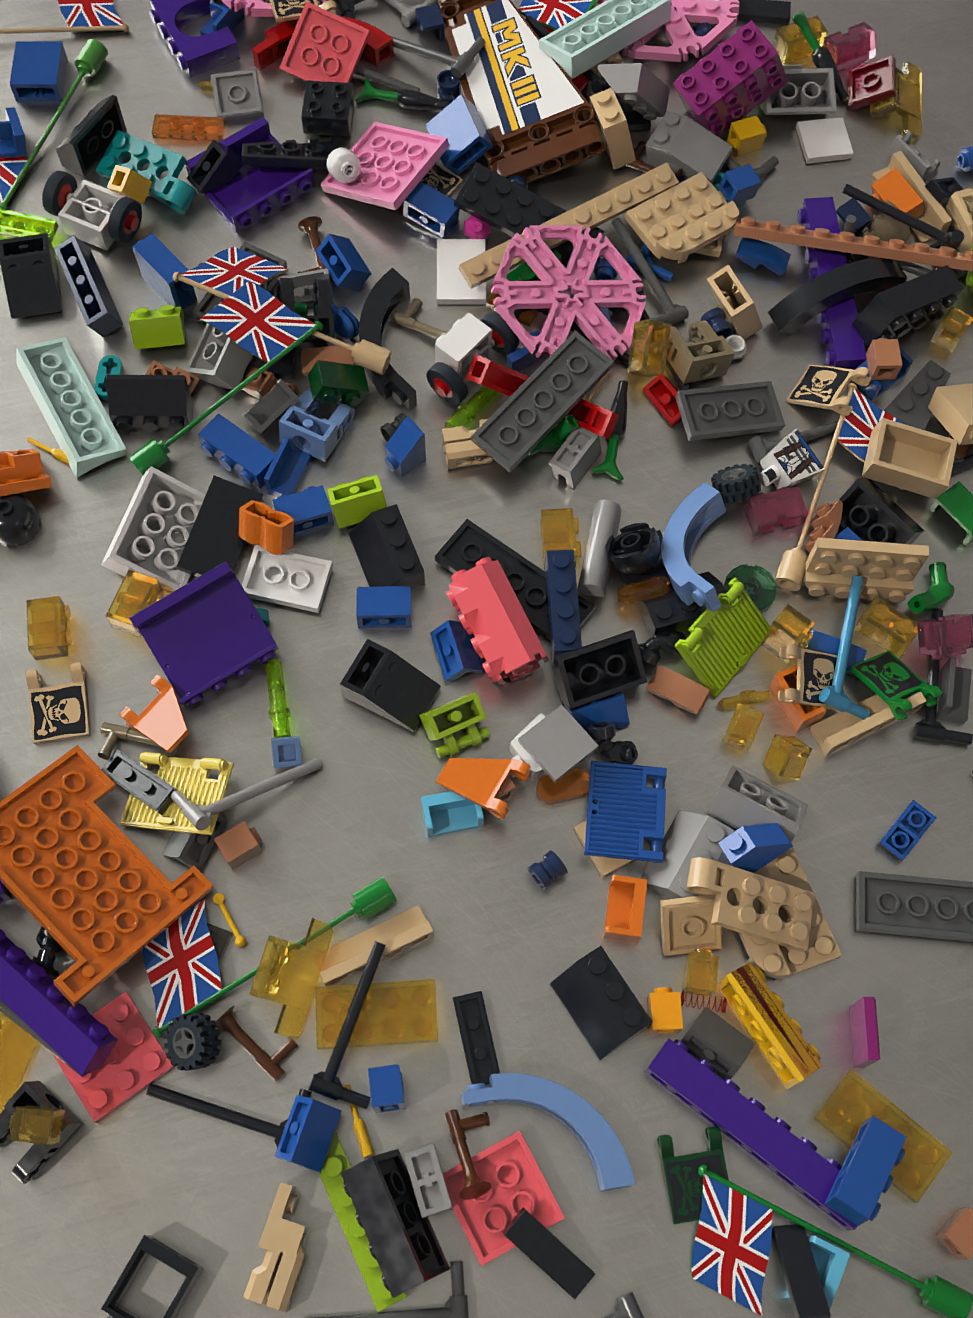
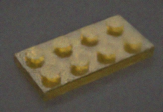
(390, 1015)
(855, 1103)

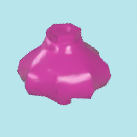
(476, 228)

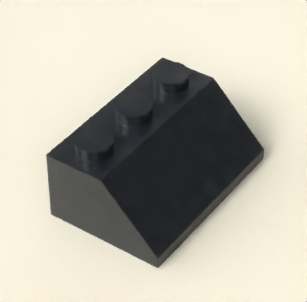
(92, 136)
(149, 402)
(875, 515)
(387, 550)
(670, 612)
(599, 669)
(600, 1003)

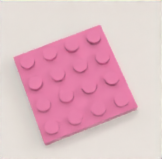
(391, 165)

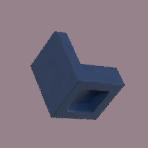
(429, 19)
(853, 207)

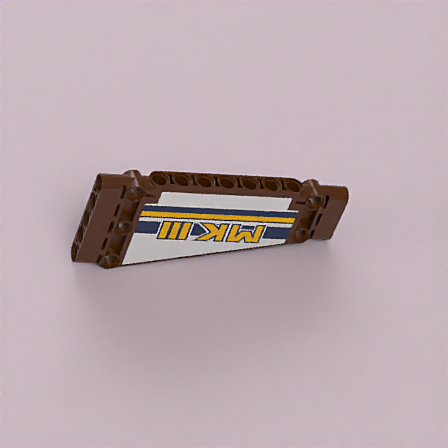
(520, 92)

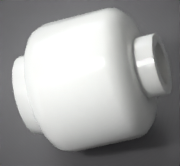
(343, 165)

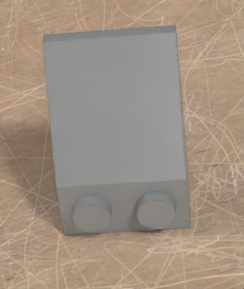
(686, 147)

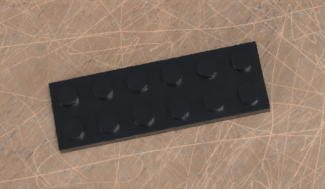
(509, 206)
(528, 581)

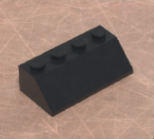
(393, 1222)

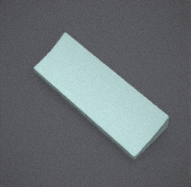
(603, 32)
(69, 404)

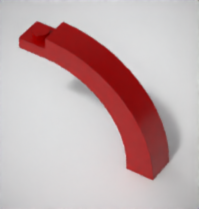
(377, 49)
(508, 381)

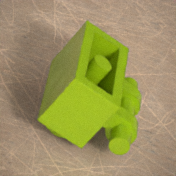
(157, 327)
(356, 500)
(453, 717)

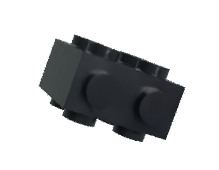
(327, 108)

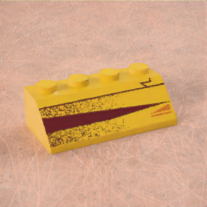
(769, 1025)

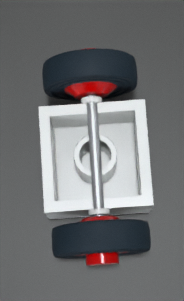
(91, 210)
(458, 347)

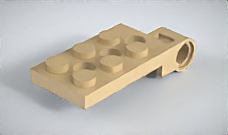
(717, 878)

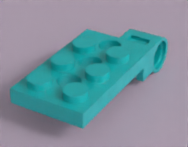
(166, 191)

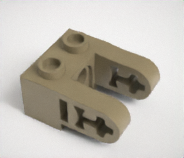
(701, 358)

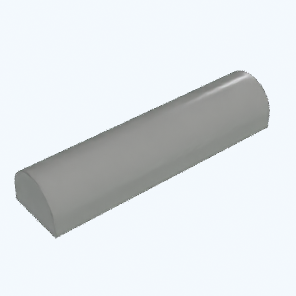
(596, 561)

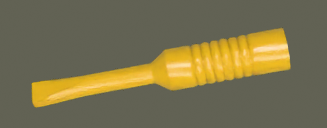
(56, 453)
(361, 1131)

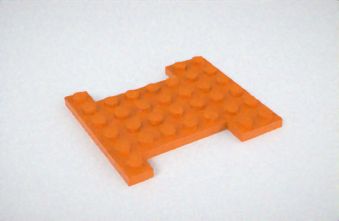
(85, 873)

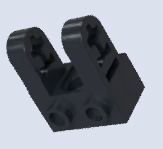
(321, 302)
(35, 1094)

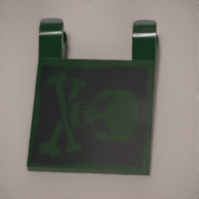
(682, 1175)

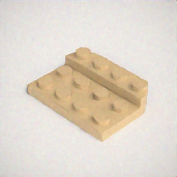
(683, 219)
(885, 568)
(781, 961)

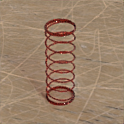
(723, 1009)

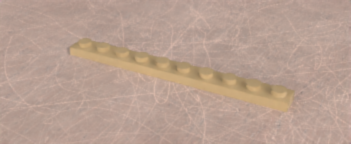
(590, 214)

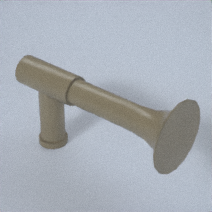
(411, 323)
(116, 731)

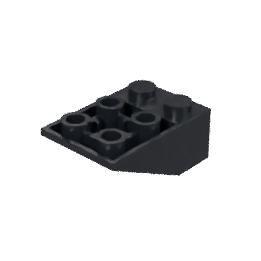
(30, 275)
(388, 686)

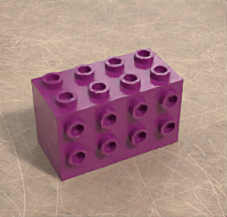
(731, 80)

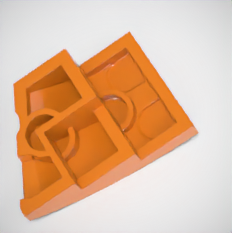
(21, 472)

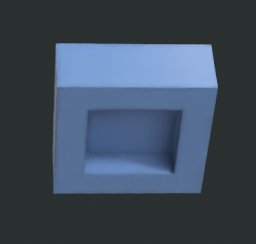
(286, 751)

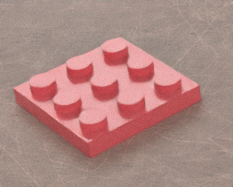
(324, 46)
(131, 1065)
(514, 1185)

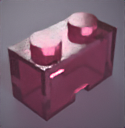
(852, 47)
(775, 509)
(948, 635)

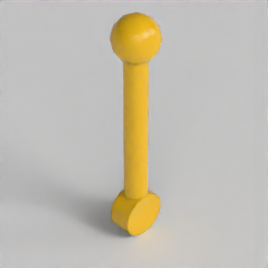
(219, 900)

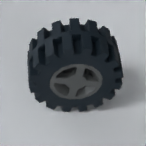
(737, 483)
(192, 1041)

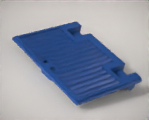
(625, 811)

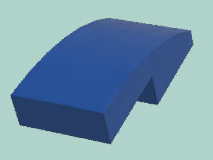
(757, 251)
(521, 357)
(829, 644)
(907, 830)

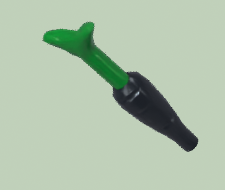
(821, 55)
(405, 98)
(620, 407)

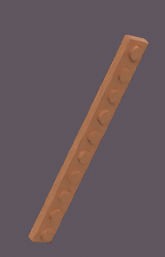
(849, 243)

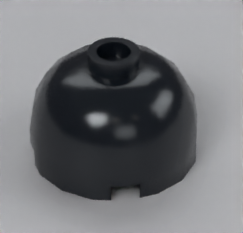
(17, 520)
(634, 548)

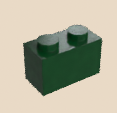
(338, 383)

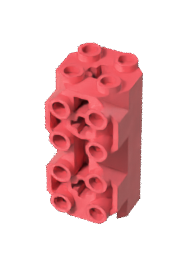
(496, 620)

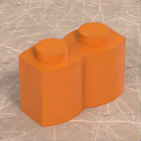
(266, 527)

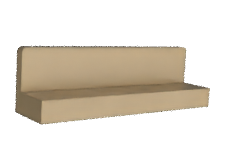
(933, 213)
(846, 728)
(397, 933)

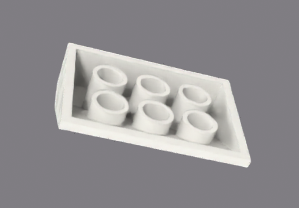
(155, 530)

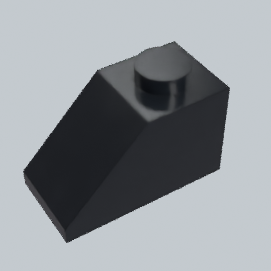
(214, 168)

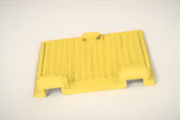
(192, 780)

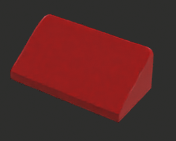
(662, 394)

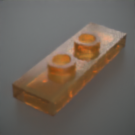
(188, 127)

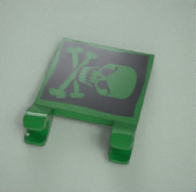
(894, 682)

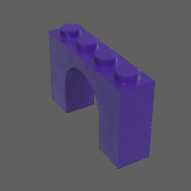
(193, 53)

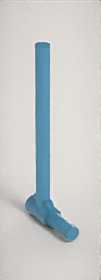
(834, 695)

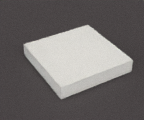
(824, 140)

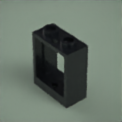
(163, 1253)

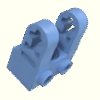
(311, 433)

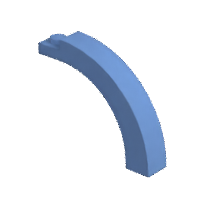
(679, 539)
(573, 1111)

